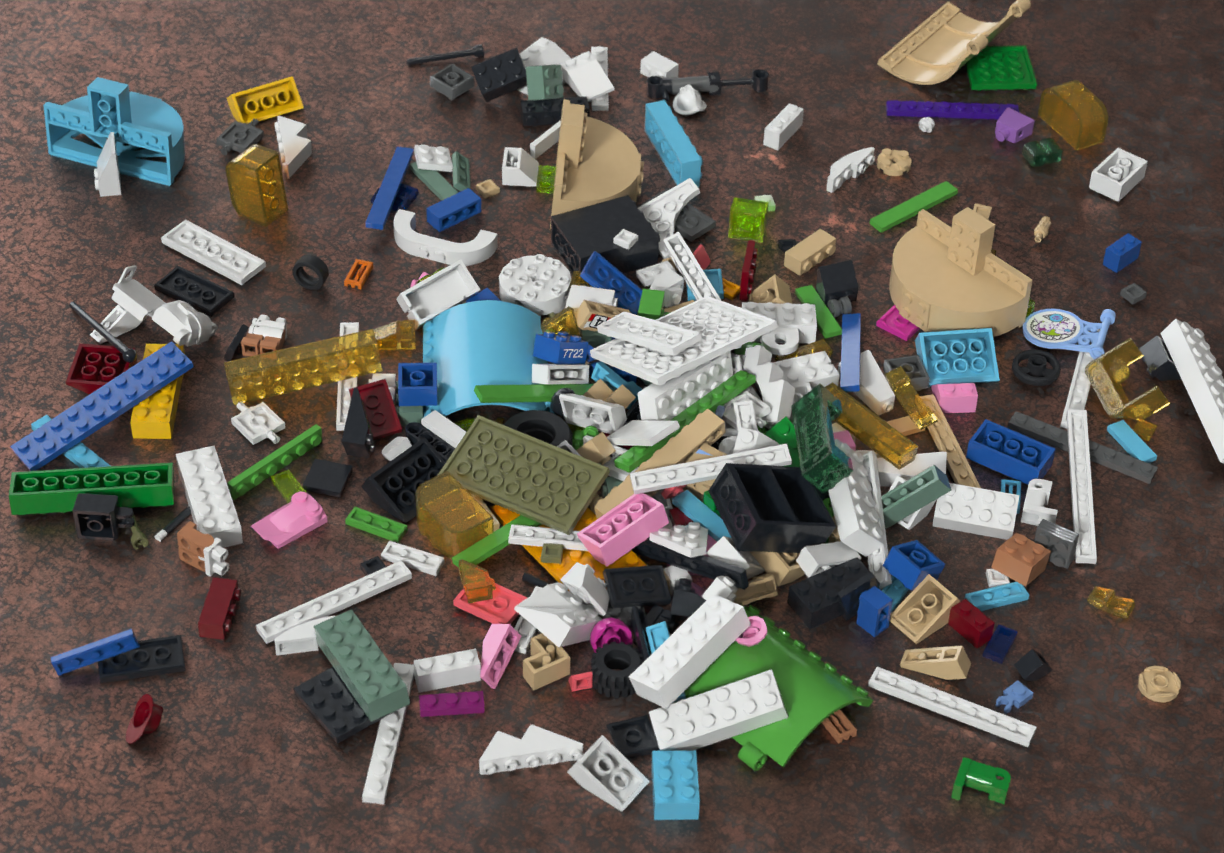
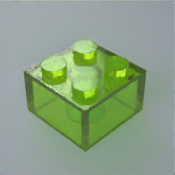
(748, 219)

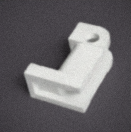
(1036, 497)

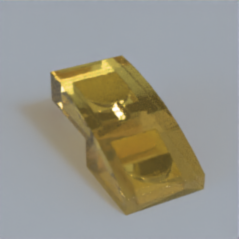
(1107, 601)

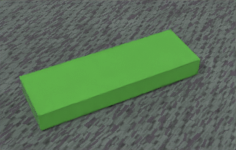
(376, 524)

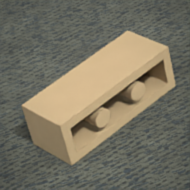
(810, 252)

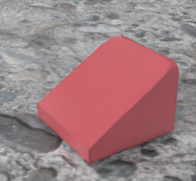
(702, 257)
(581, 681)

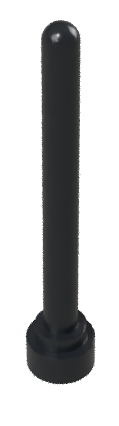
(476, 51)

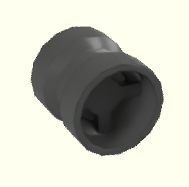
(840, 306)

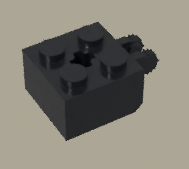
(100, 517)

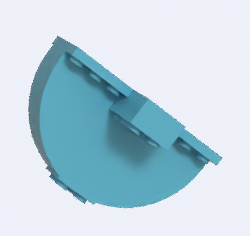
(132, 117)

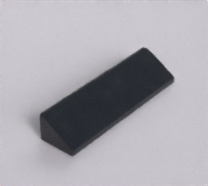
(639, 623)

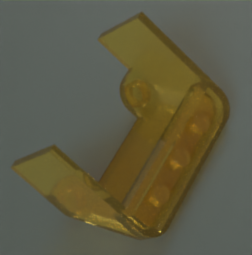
(1112, 369)

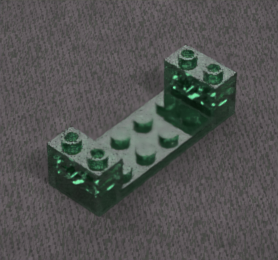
(819, 457)

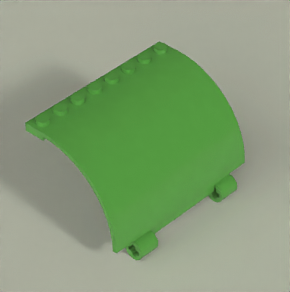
(805, 683)

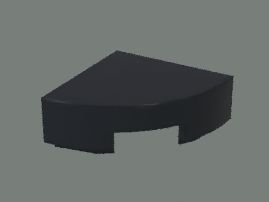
(786, 244)

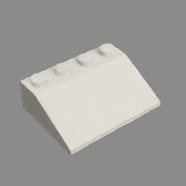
(542, 53)

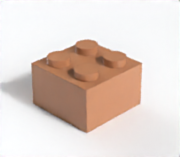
(1021, 559)

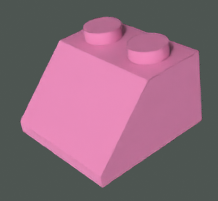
(956, 397)

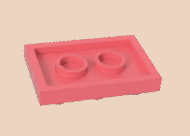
(496, 610)

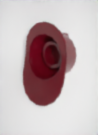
(145, 718)

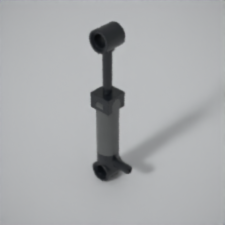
(711, 83)

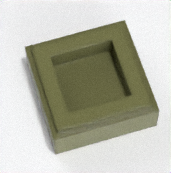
(552, 553)

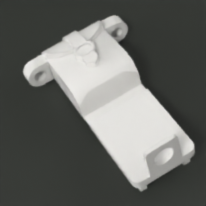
(175, 317)

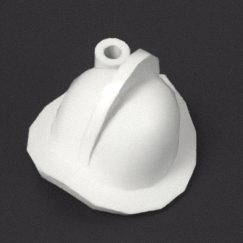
(688, 101)

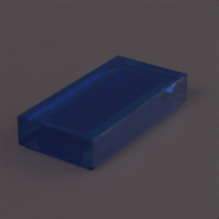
(1000, 643)

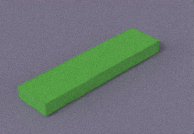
(825, 321)

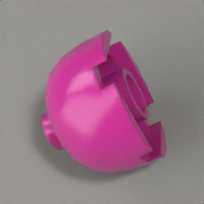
(609, 631)

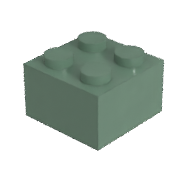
(544, 82)

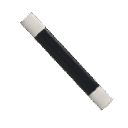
(173, 524)

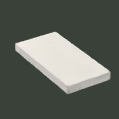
(643, 432)

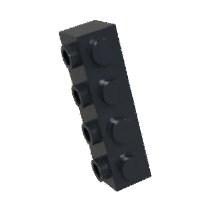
(547, 110)

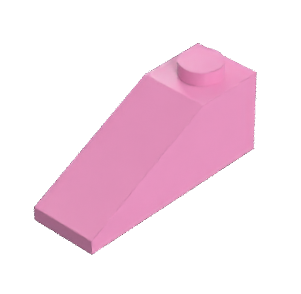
(497, 651)

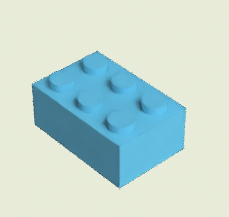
(675, 785)

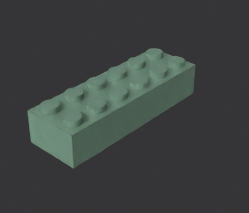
(361, 665)

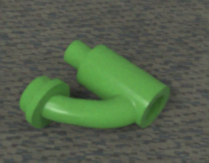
(577, 437)

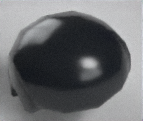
(555, 401)

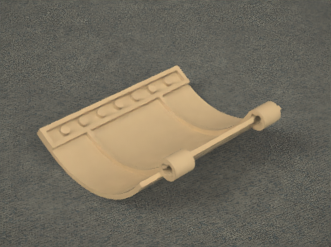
(944, 44)

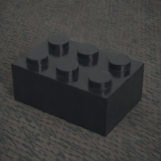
(500, 74)

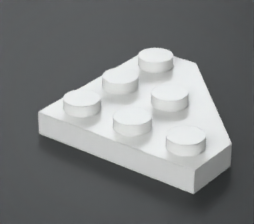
(687, 539)

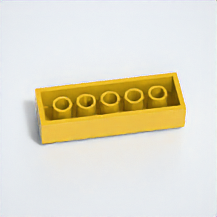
(156, 414)

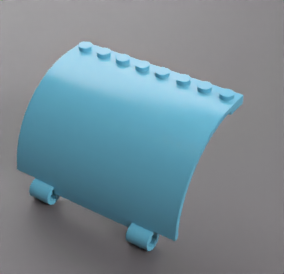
(481, 346)

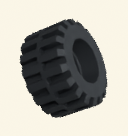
(615, 657)

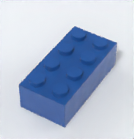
(1010, 452)

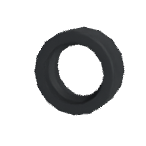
(306, 280)

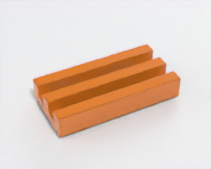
(356, 282)

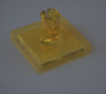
(562, 321)

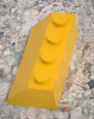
(265, 101)

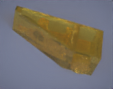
(396, 335)

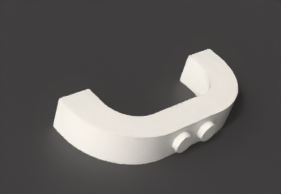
(438, 249)

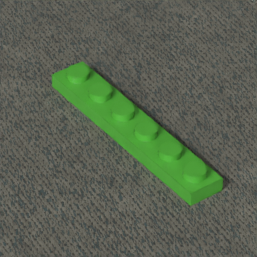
(275, 461)

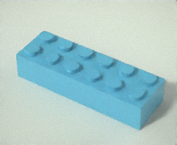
(672, 143)

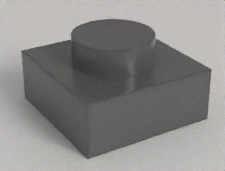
(1133, 293)

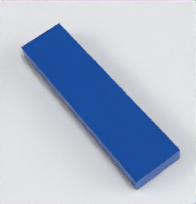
(94, 652)

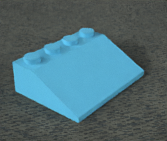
(958, 356)

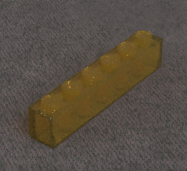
(873, 430)

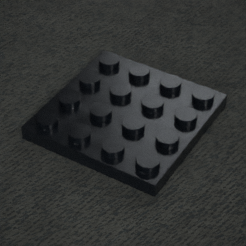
(333, 705)

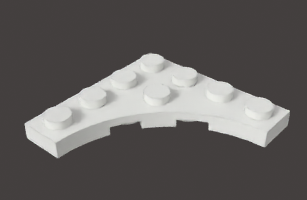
(665, 208)

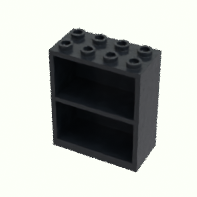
(593, 228)
(770, 508)

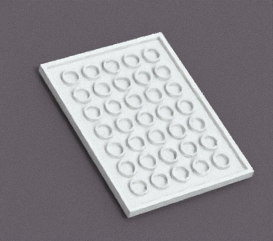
(721, 330)

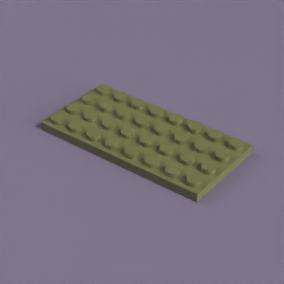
(525, 474)

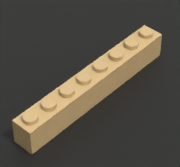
(704, 429)

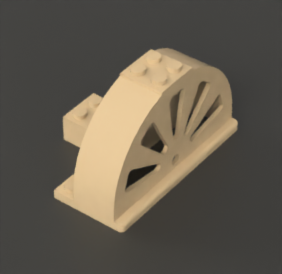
(593, 162)
(953, 281)

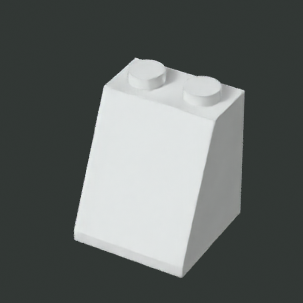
(580, 293)

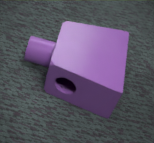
(1013, 126)

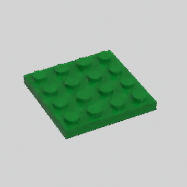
(1001, 69)

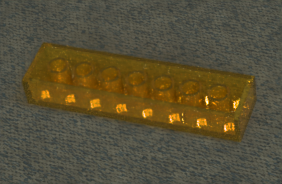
(303, 366)

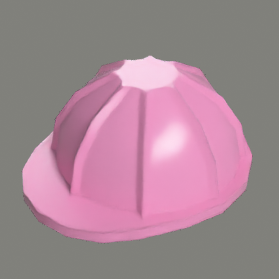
(754, 633)

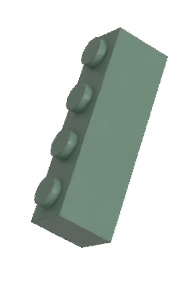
(914, 495)

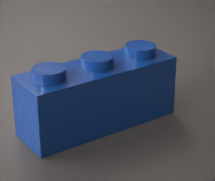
(454, 210)

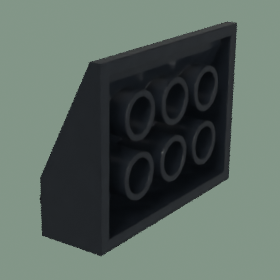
(396, 483)

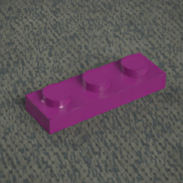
(451, 703)

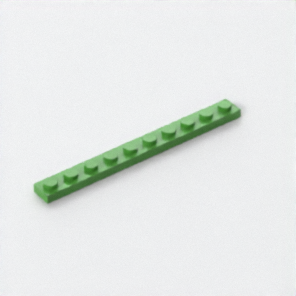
(719, 396)

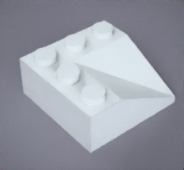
(559, 615)

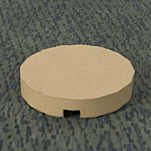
(1159, 684)

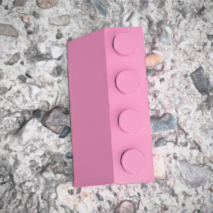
(623, 528)

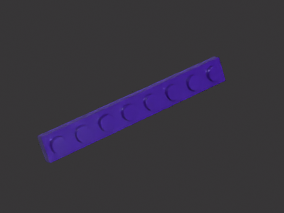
(947, 110)

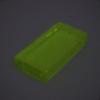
(287, 484)

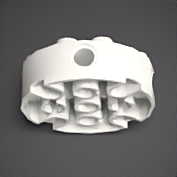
(536, 284)

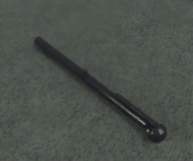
(129, 355)

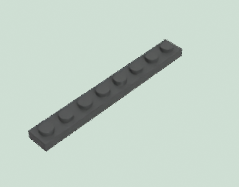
(1098, 453)

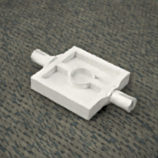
(760, 408)
(258, 423)

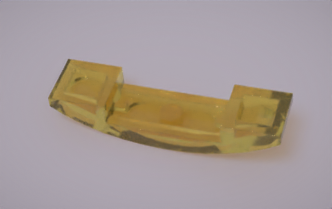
(909, 398)

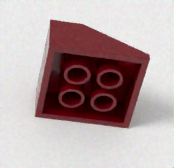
(96, 366)

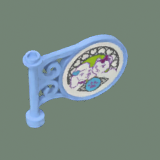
(1064, 329)

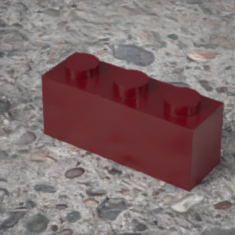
(219, 608)

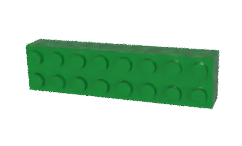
(57, 489)

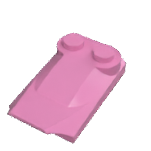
(291, 520)

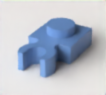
(1015, 695)

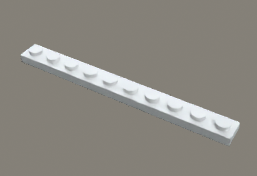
(1081, 486)

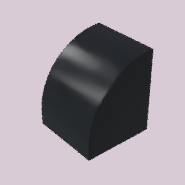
(1033, 666)

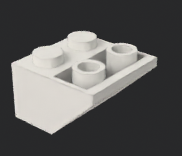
(519, 168)

